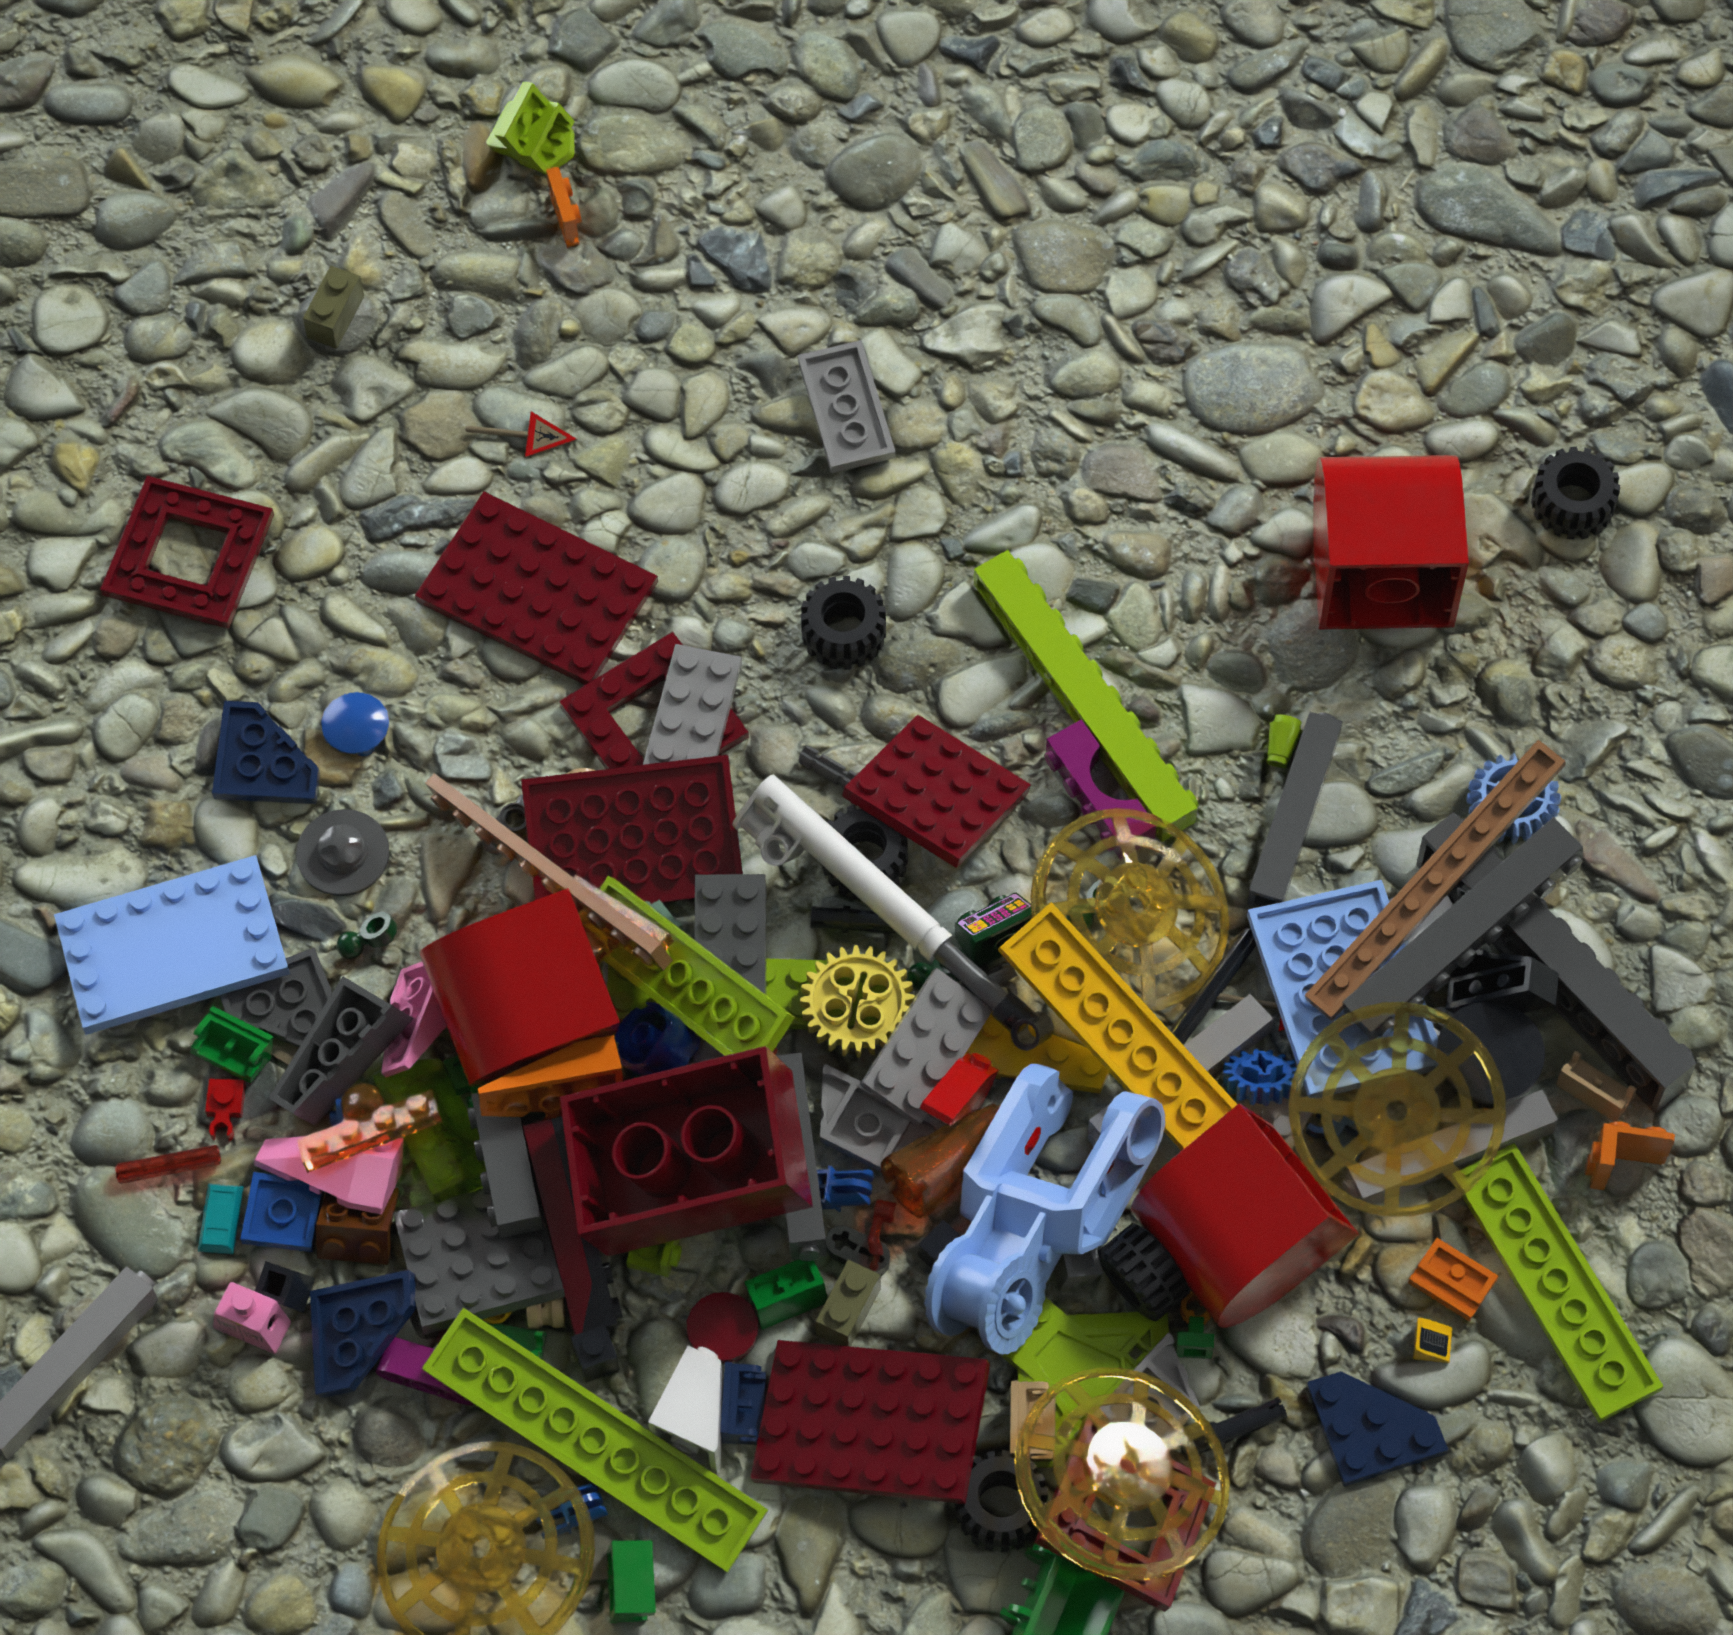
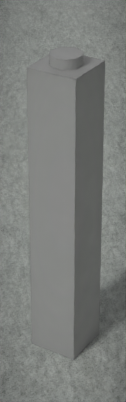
(1226, 1037)
(1525, 1122)
(73, 1357)

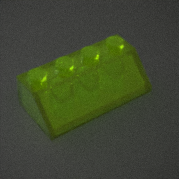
(446, 1150)

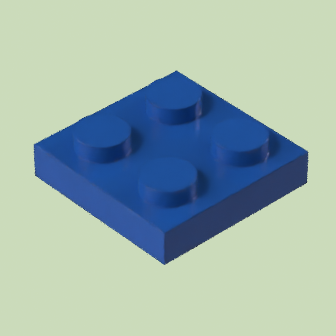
(281, 1213)

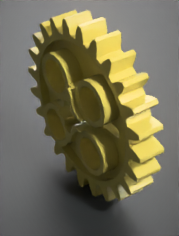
(825, 995)

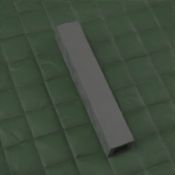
(1295, 810)
(805, 1226)

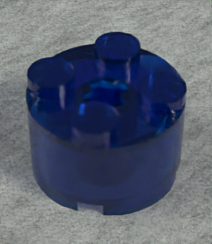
(654, 1040)

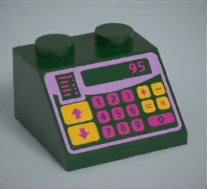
(986, 930)

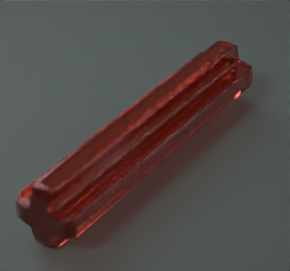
(168, 1164)

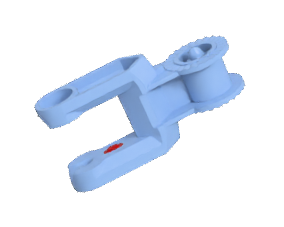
(1024, 1224)

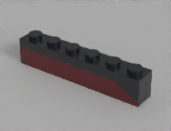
(578, 1261)

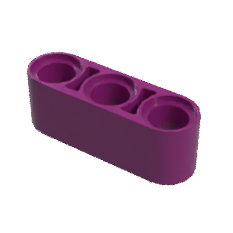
(403, 1365)

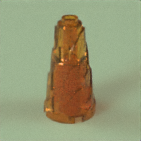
(935, 1163)

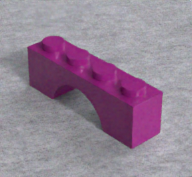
(1074, 755)

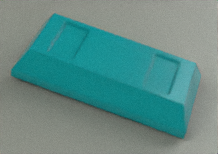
(220, 1218)

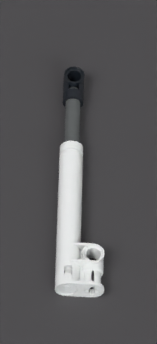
(780, 815)

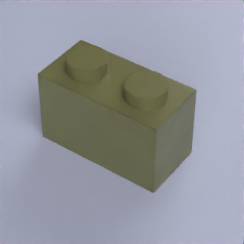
(333, 307)
(848, 1304)

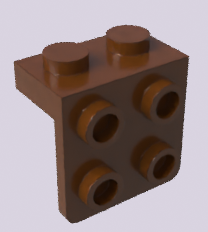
(354, 1233)

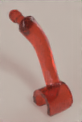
(883, 1212)

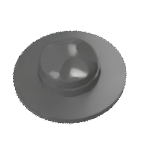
(342, 852)

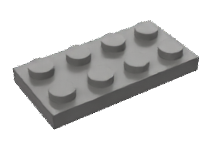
(846, 406)
(693, 705)
(925, 1044)

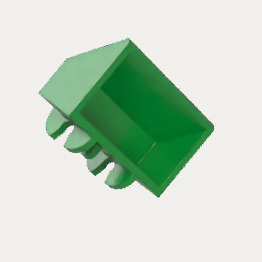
(1063, 1599)

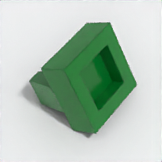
(1195, 1342)

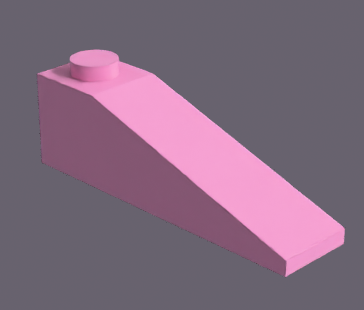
(416, 998)
(358, 1181)

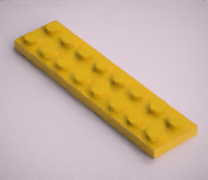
(1115, 1024)

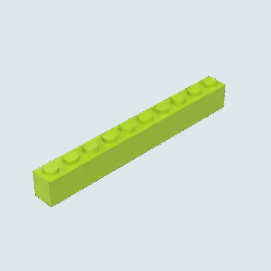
(1083, 692)

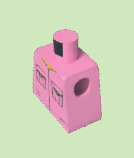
(247, 1316)

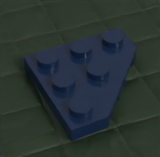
(260, 760)
(355, 1327)
(1371, 1429)

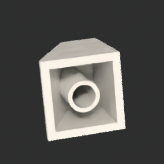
(692, 1408)

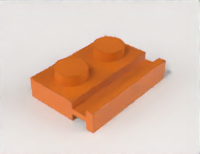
(567, 214)
(1453, 1279)

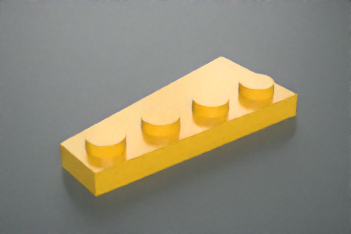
(1076, 1064)

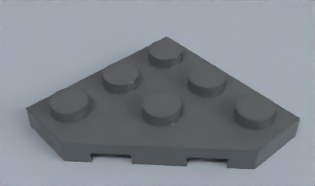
(286, 1004)

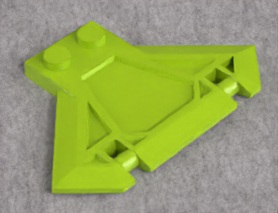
(1082, 1342)

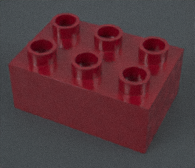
(685, 1151)

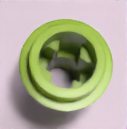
(1283, 738)

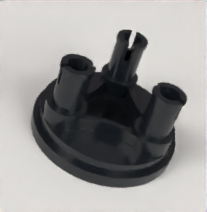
(1509, 1039)

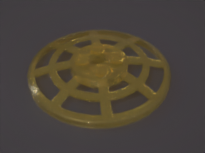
(1147, 885)
(1402, 1086)
(1113, 1485)
(506, 1541)

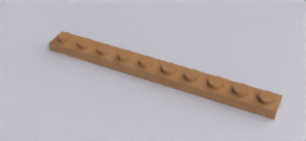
(554, 878)
(1436, 879)

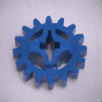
(1259, 1077)

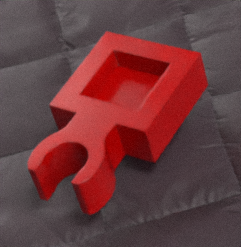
(224, 1102)

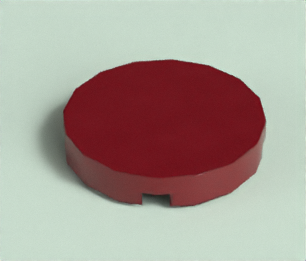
(723, 1325)

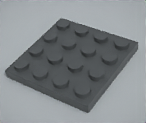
(468, 1263)

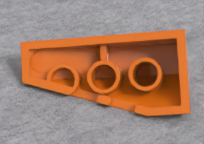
(543, 1082)

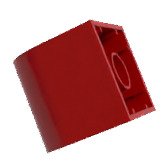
(1389, 541)
(519, 987)
(1241, 1217)

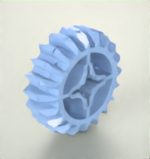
(1542, 808)

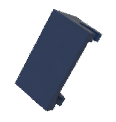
(742, 1403)

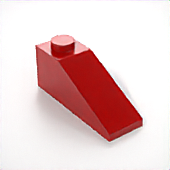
(961, 1089)

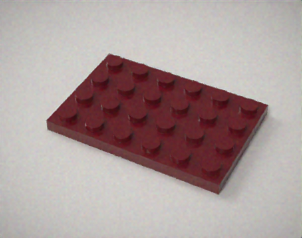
(536, 589)
(638, 825)
(871, 1421)

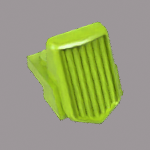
(534, 131)

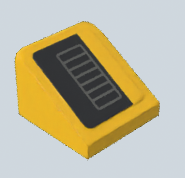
(1432, 1341)

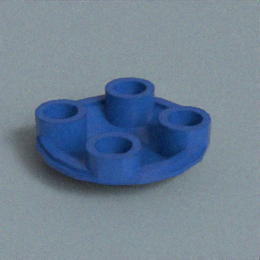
(355, 723)

